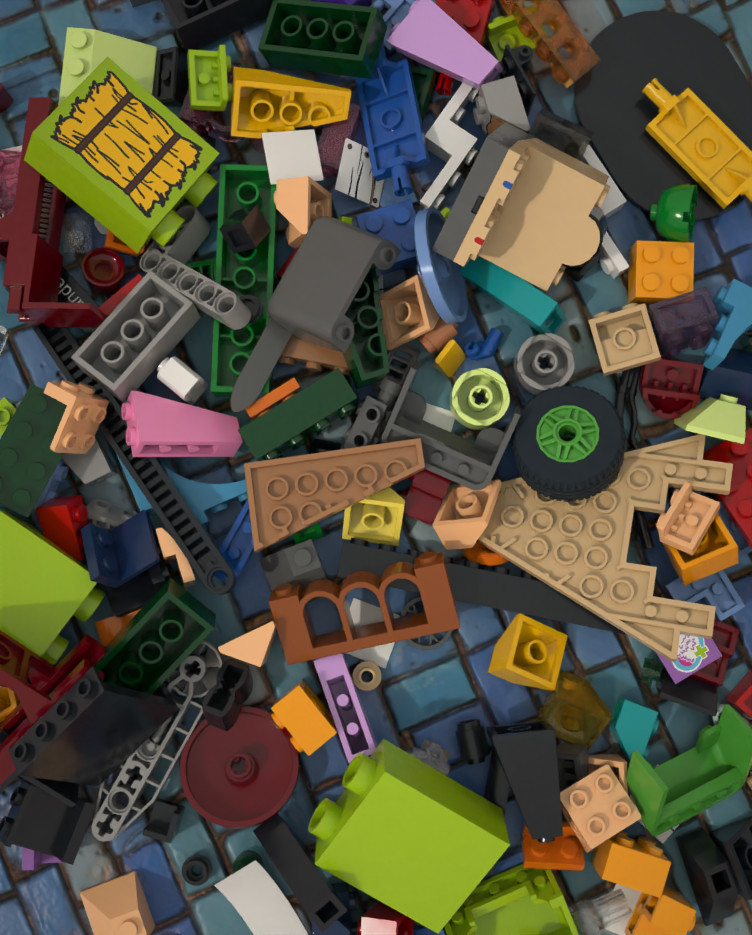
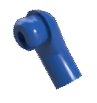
(486, 348)

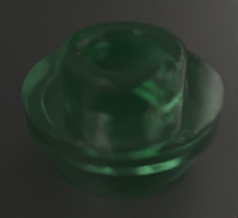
(650, 671)

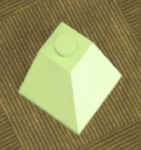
(716, 418)

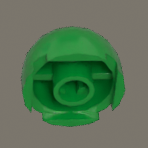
(675, 212)

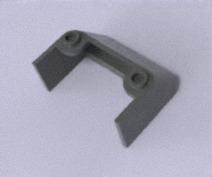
(444, 452)

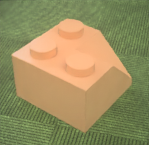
(301, 202)

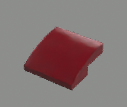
(725, 638)

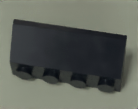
(206, 21)

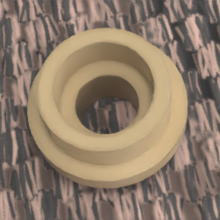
(367, 666)

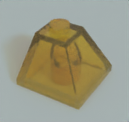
(575, 710)

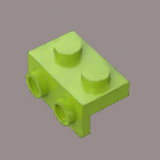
(209, 79)

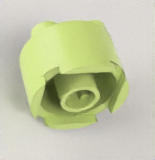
(495, 395)

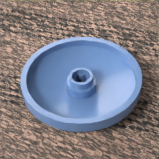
(439, 274)

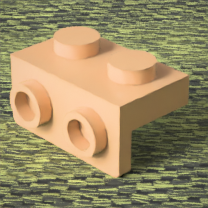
(686, 519)

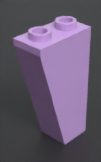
(443, 45)
(345, 706)

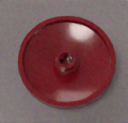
(239, 773)

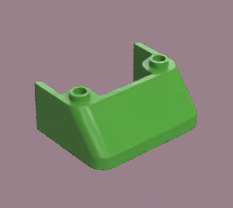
(694, 778)

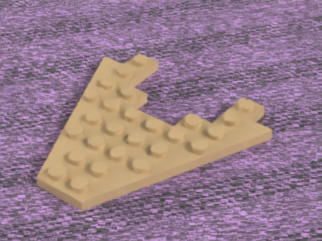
(585, 542)

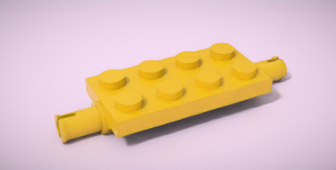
(701, 144)

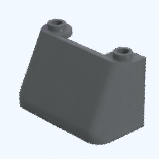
(325, 280)

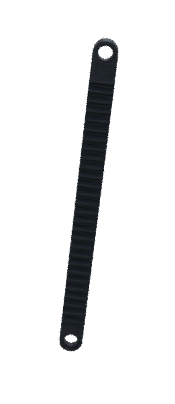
(146, 471)

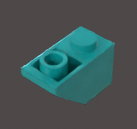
(633, 726)

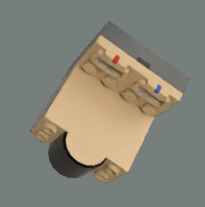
(526, 209)

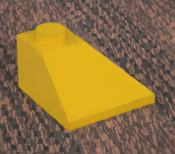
(529, 654)

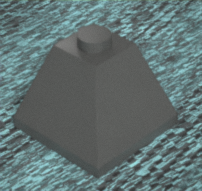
(294, 565)

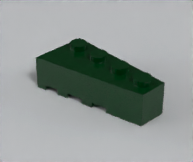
(367, 351)

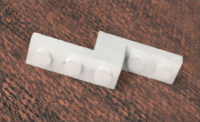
(451, 145)
(611, 258)

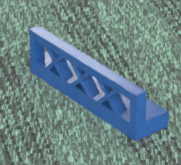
(238, 545)

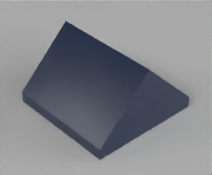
(729, 378)

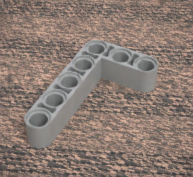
(170, 266)

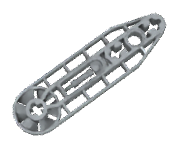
(150, 752)

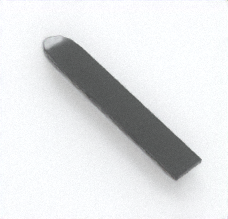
(259, 365)

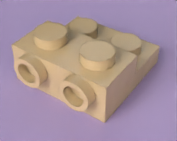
(624, 338)

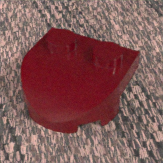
(670, 386)

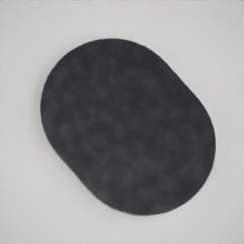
(613, 106)

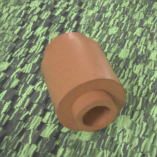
(438, 337)

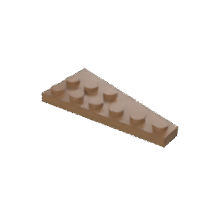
(307, 488)

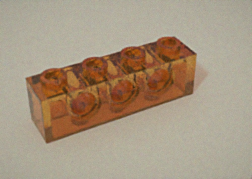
(564, 36)

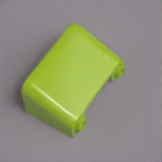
(514, 904)

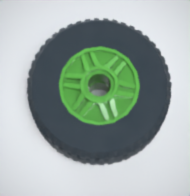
(568, 443)

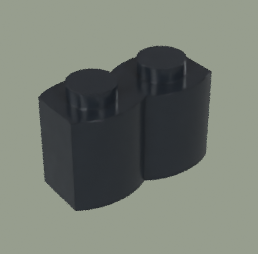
(231, 690)

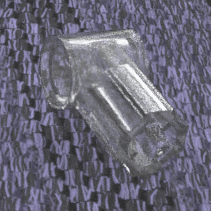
(594, 916)

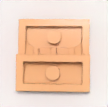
(172, 552)

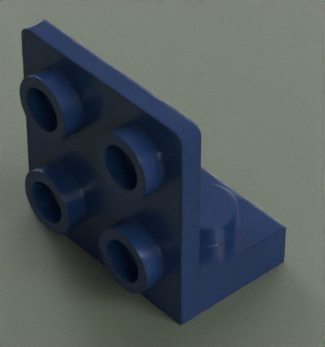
(120, 553)

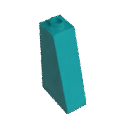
(515, 295)

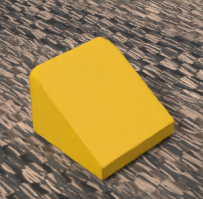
(449, 359)

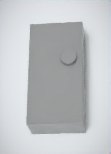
(136, 336)

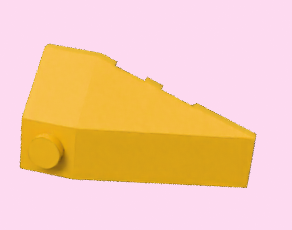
(281, 102)

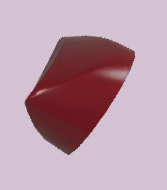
(104, 269)

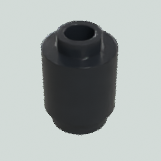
(472, 741)

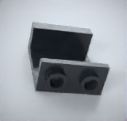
(45, 823)

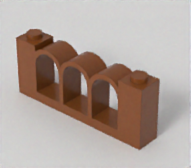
(297, 632)

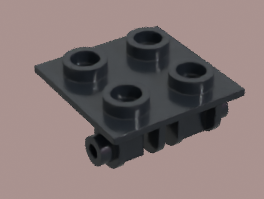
(517, 63)

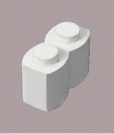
(181, 379)

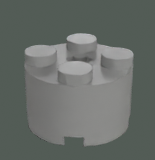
(538, 348)

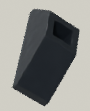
(709, 875)

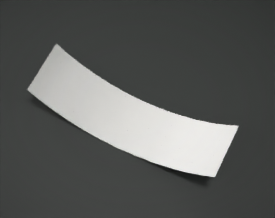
(260, 902)

